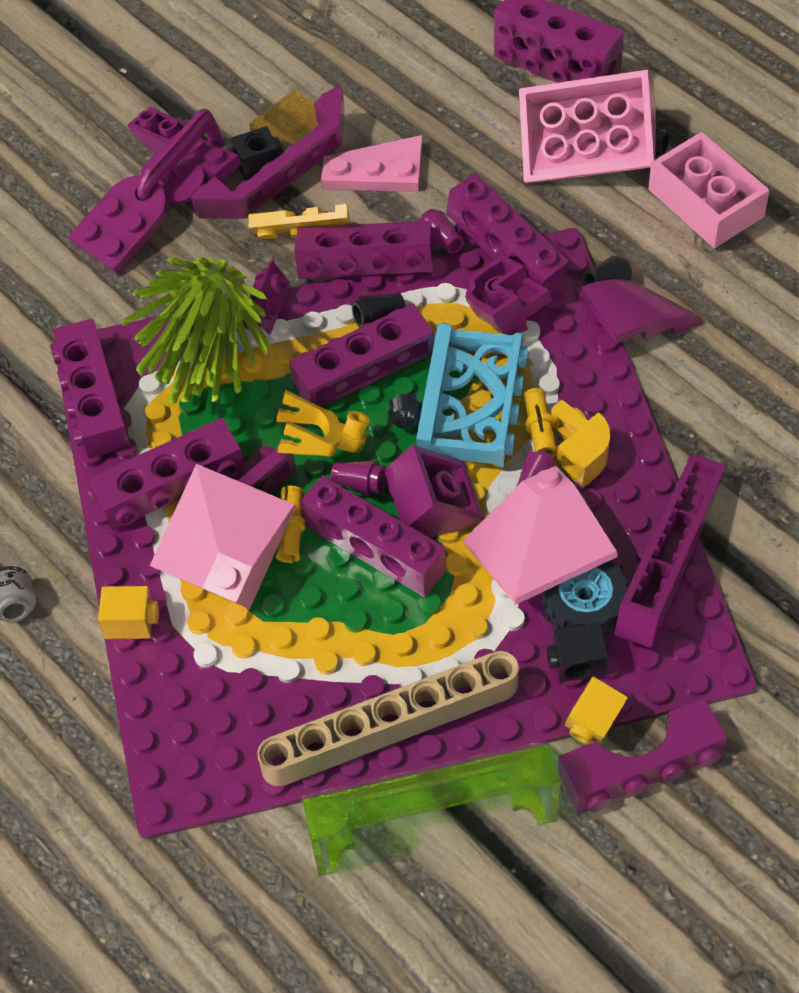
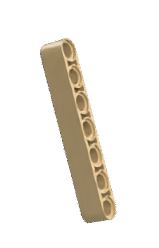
(378, 733)

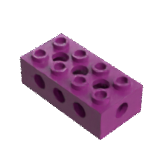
(555, 41)

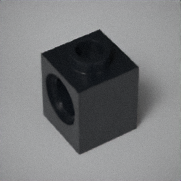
(256, 150)
(578, 652)

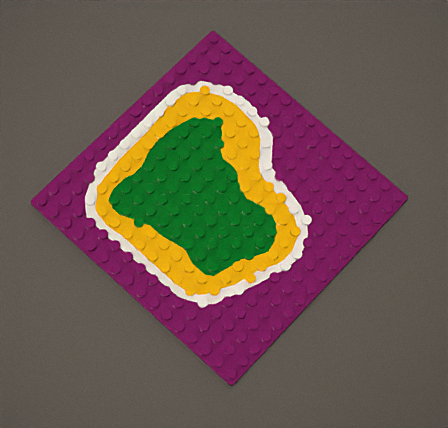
(338, 629)

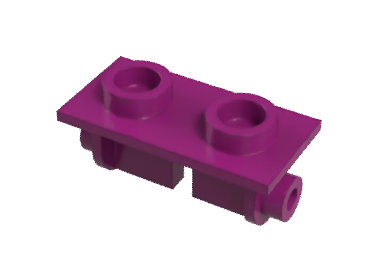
(274, 286)

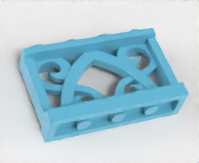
(449, 357)

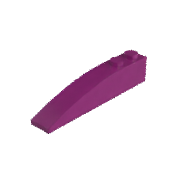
(669, 552)

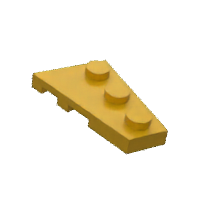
(282, 222)

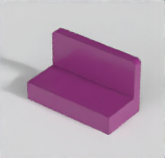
(266, 469)

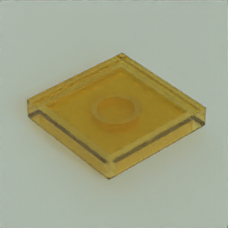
(288, 119)

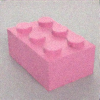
(708, 189)

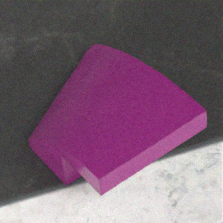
(632, 309)

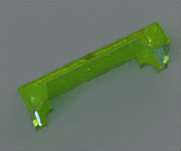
(521, 772)

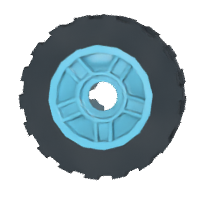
(604, 588)

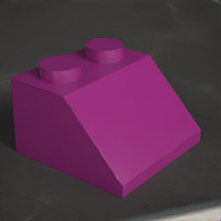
(433, 492)

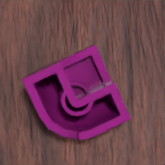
(505, 295)

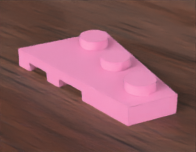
(376, 167)

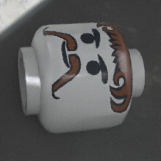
(16, 594)

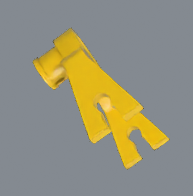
(341, 436)

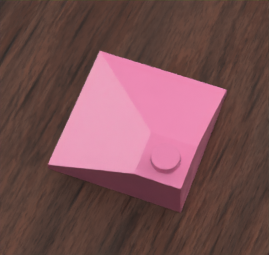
(223, 536)
(539, 537)

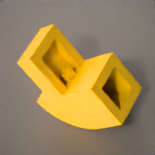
(585, 444)

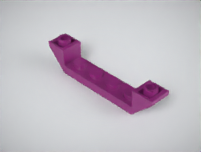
(219, 202)

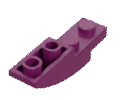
(159, 129)

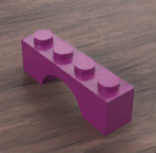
(599, 776)

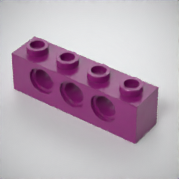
(504, 231)
(364, 249)
(362, 356)
(90, 388)
(149, 472)
(373, 536)

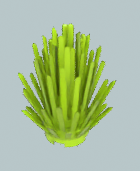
(204, 312)

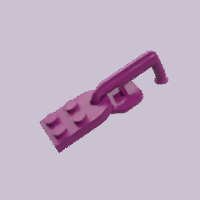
(140, 204)

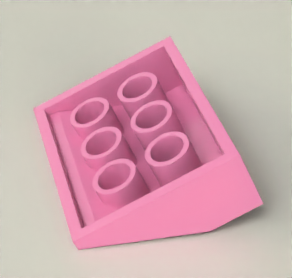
(588, 127)

